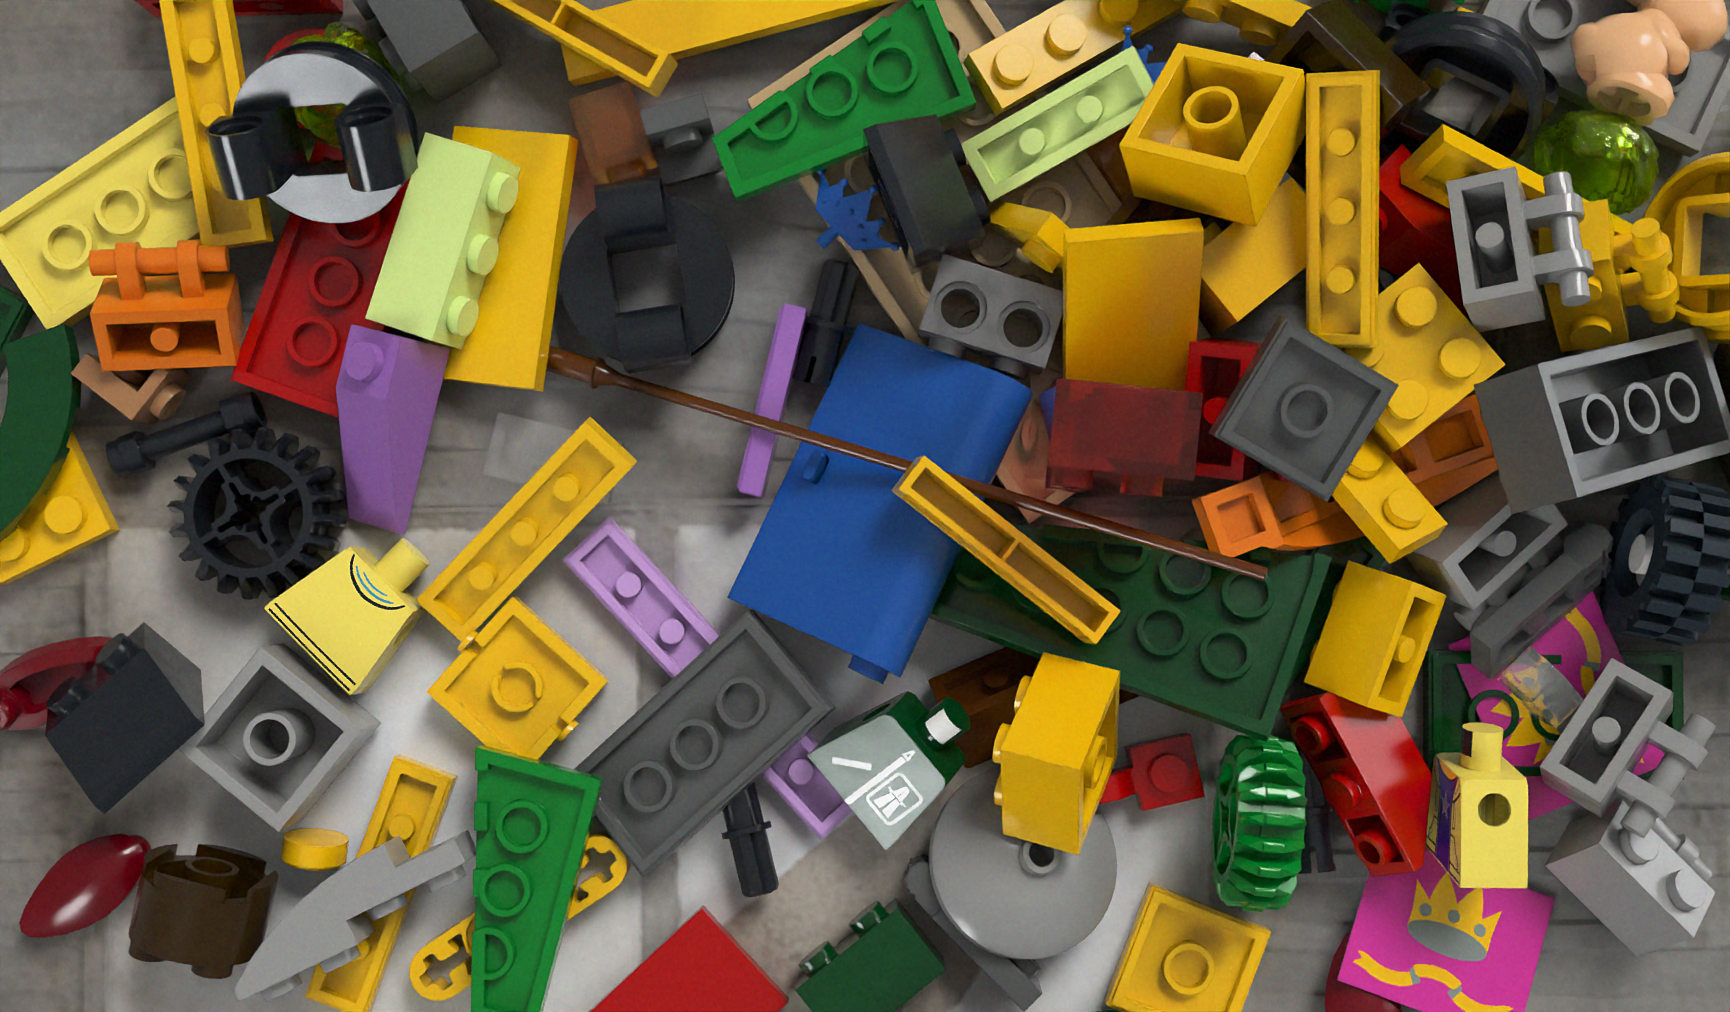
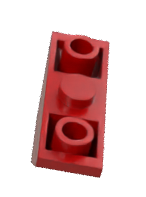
(1368, 776)

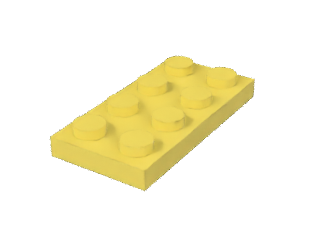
(119, 192)

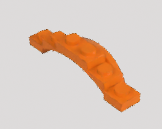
(1286, 517)

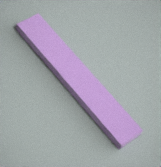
(674, 636)

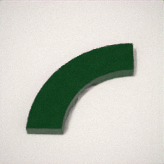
(36, 419)

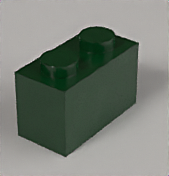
(873, 966)

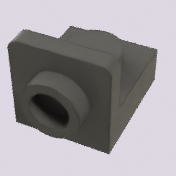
(682, 139)

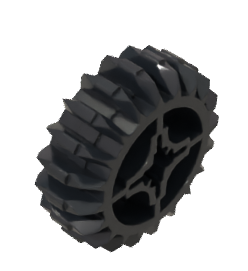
(228, 472)

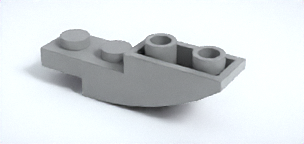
(333, 916)

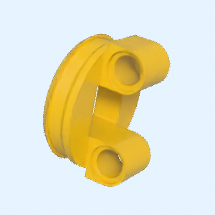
(1679, 209)

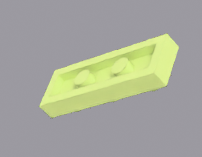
(1059, 125)

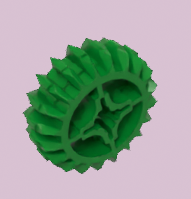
(1258, 823)

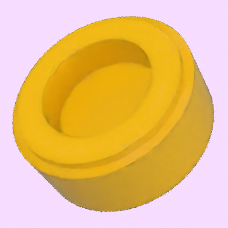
(314, 849)

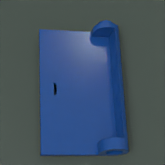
(842, 547)

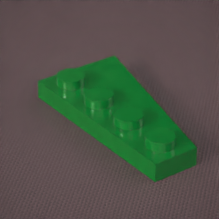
(888, 74)
(528, 860)

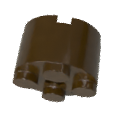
(201, 908)

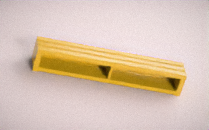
(596, 40)
(1005, 550)

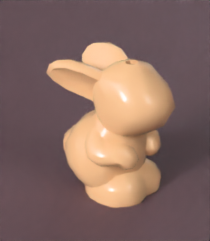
(1631, 54)

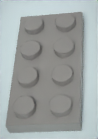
(1696, 91)

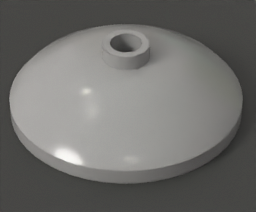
(1000, 894)

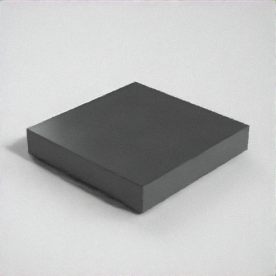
(1303, 408)

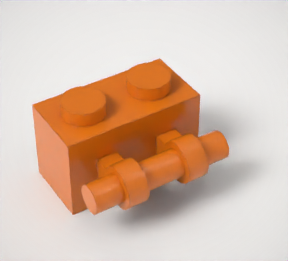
(167, 318)

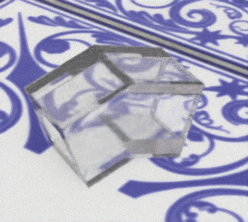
(1541, 688)

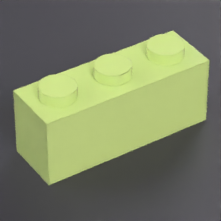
(444, 241)

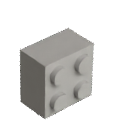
(279, 736)

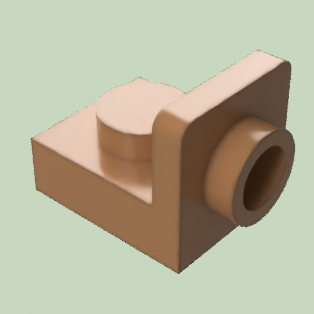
(125, 390)

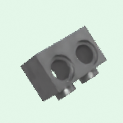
(995, 299)

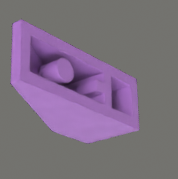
(385, 420)

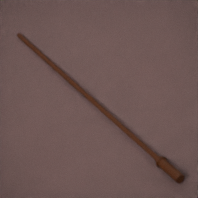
(598, 373)

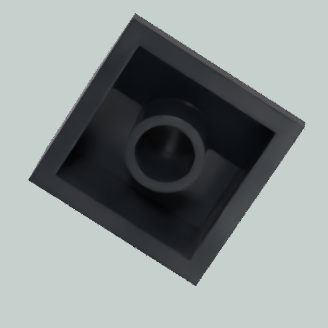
(924, 189)
(125, 714)

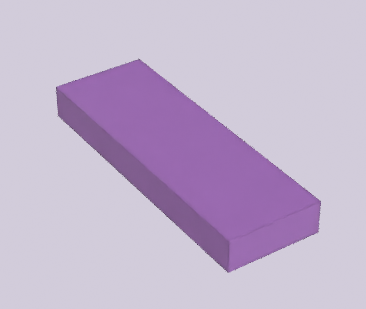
(773, 399)

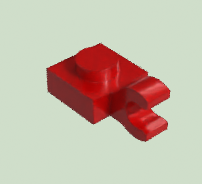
(1158, 773)

